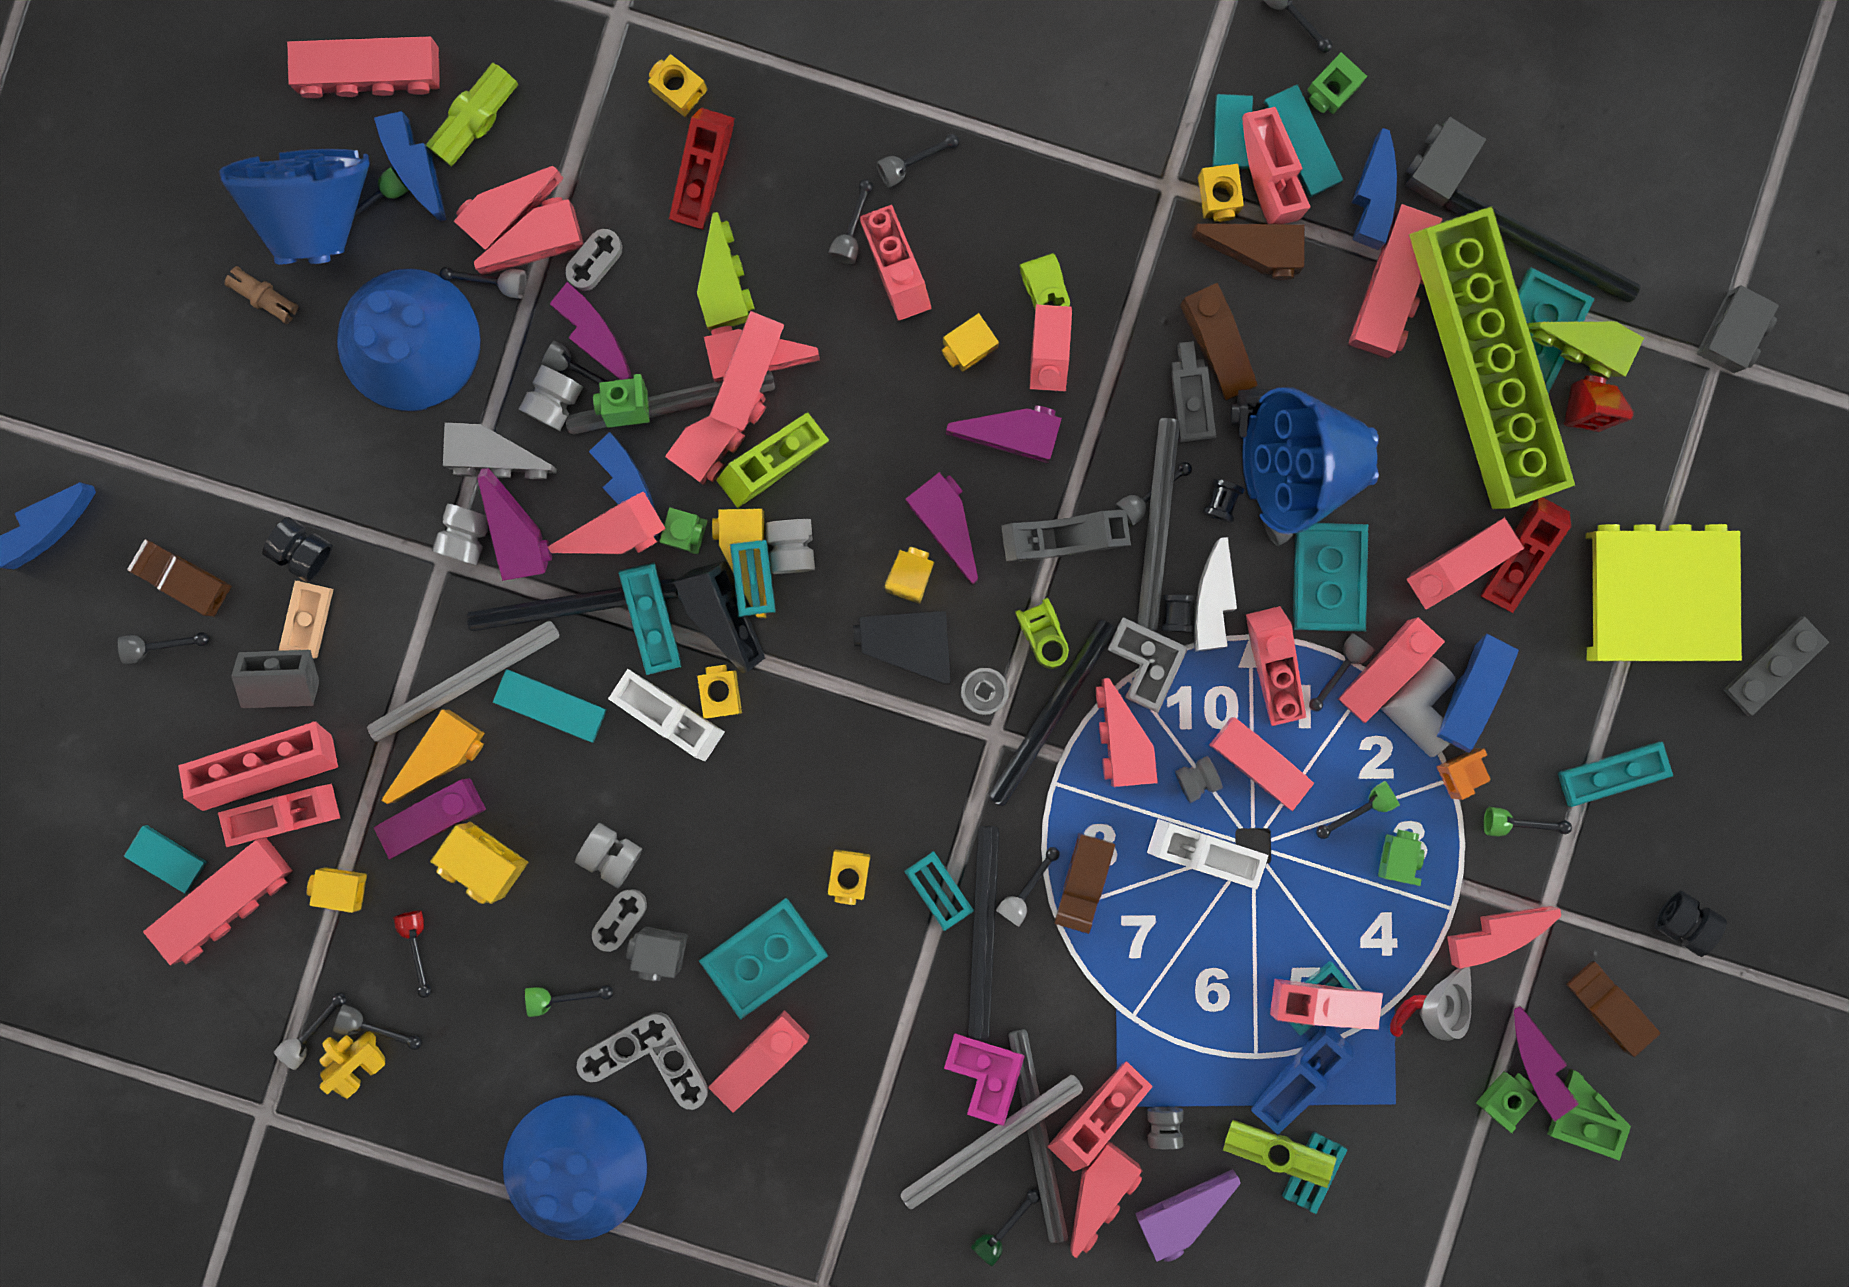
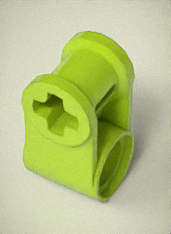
(1044, 281)
(1043, 632)

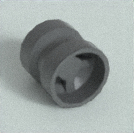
(1195, 780)
(1165, 1128)

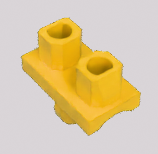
(344, 1058)

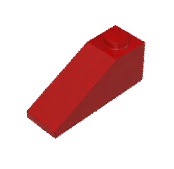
(701, 167)
(1596, 405)
(1540, 535)

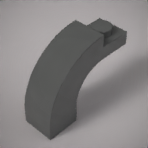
(1066, 536)

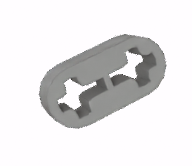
(587, 254)
(612, 915)

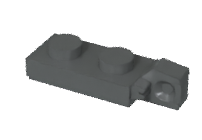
(1192, 396)

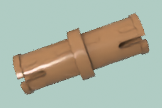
(261, 295)

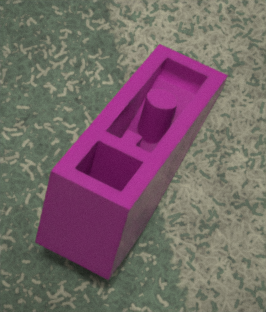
(1018, 432)
(944, 517)
(513, 533)
(429, 817)

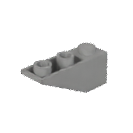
(477, 447)

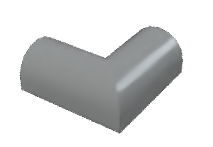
(1157, 658)
(1412, 704)

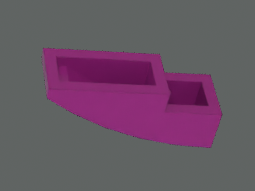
(591, 331)
(1541, 1065)

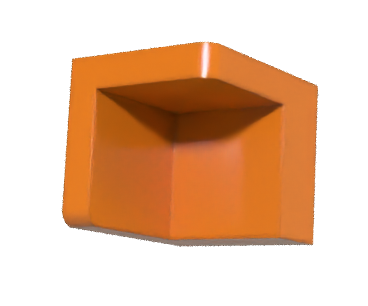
(1464, 773)

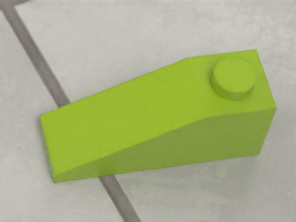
(771, 460)

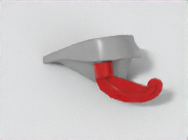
(1443, 1011)

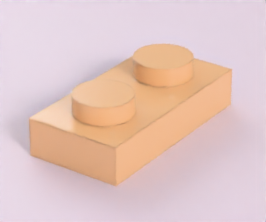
(306, 617)

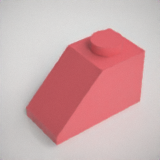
(1050, 347)

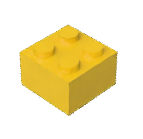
(478, 863)

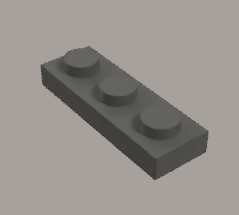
(1776, 666)

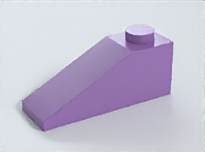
(1181, 1218)

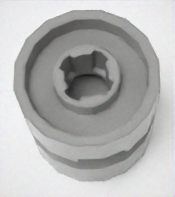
(550, 397)
(462, 534)
(790, 546)
(984, 691)
(608, 855)

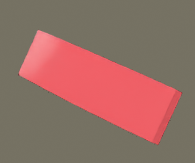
(1274, 167)
(746, 370)
(1261, 763)
(279, 815)
(1500, 935)

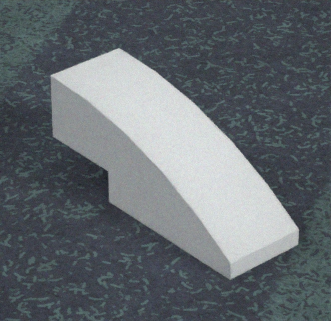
(1213, 598)
(666, 715)
(1207, 854)

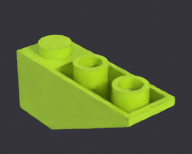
(719, 286)
(1600, 345)

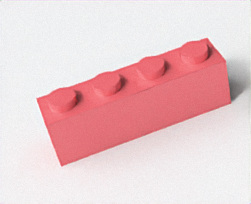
(363, 66)
(1392, 287)
(258, 766)
(219, 901)

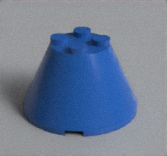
(301, 201)
(408, 340)
(1305, 459)
(575, 1167)

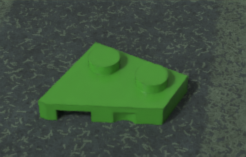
(1592, 1122)

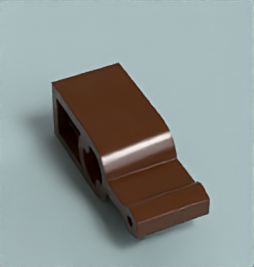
(179, 578)
(1084, 882)
(1613, 1009)

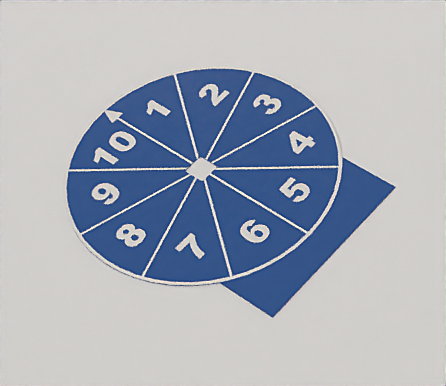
(1199, 954)

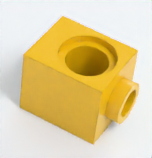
(685, 97)
(1224, 177)
(969, 343)
(713, 708)
(852, 860)
(336, 889)

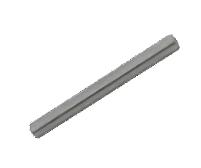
(463, 681)
(991, 1141)

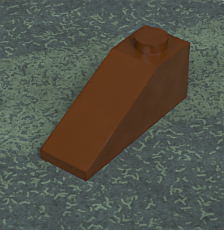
(1263, 247)
(1219, 340)

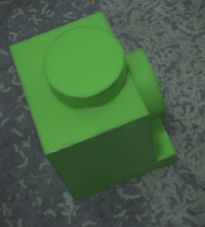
(1341, 74)
(622, 402)
(683, 531)
(1402, 857)
(1496, 1098)

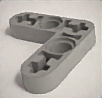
(657, 1048)

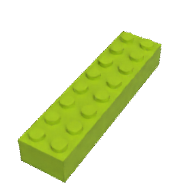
(1492, 359)

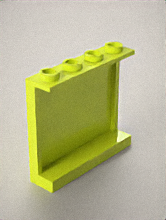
(1666, 594)

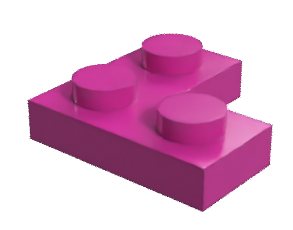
(996, 1075)

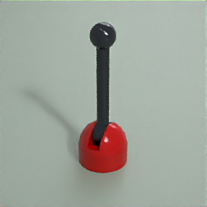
(409, 926)

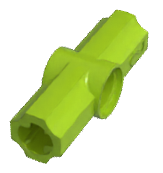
(472, 114)
(1303, 1161)

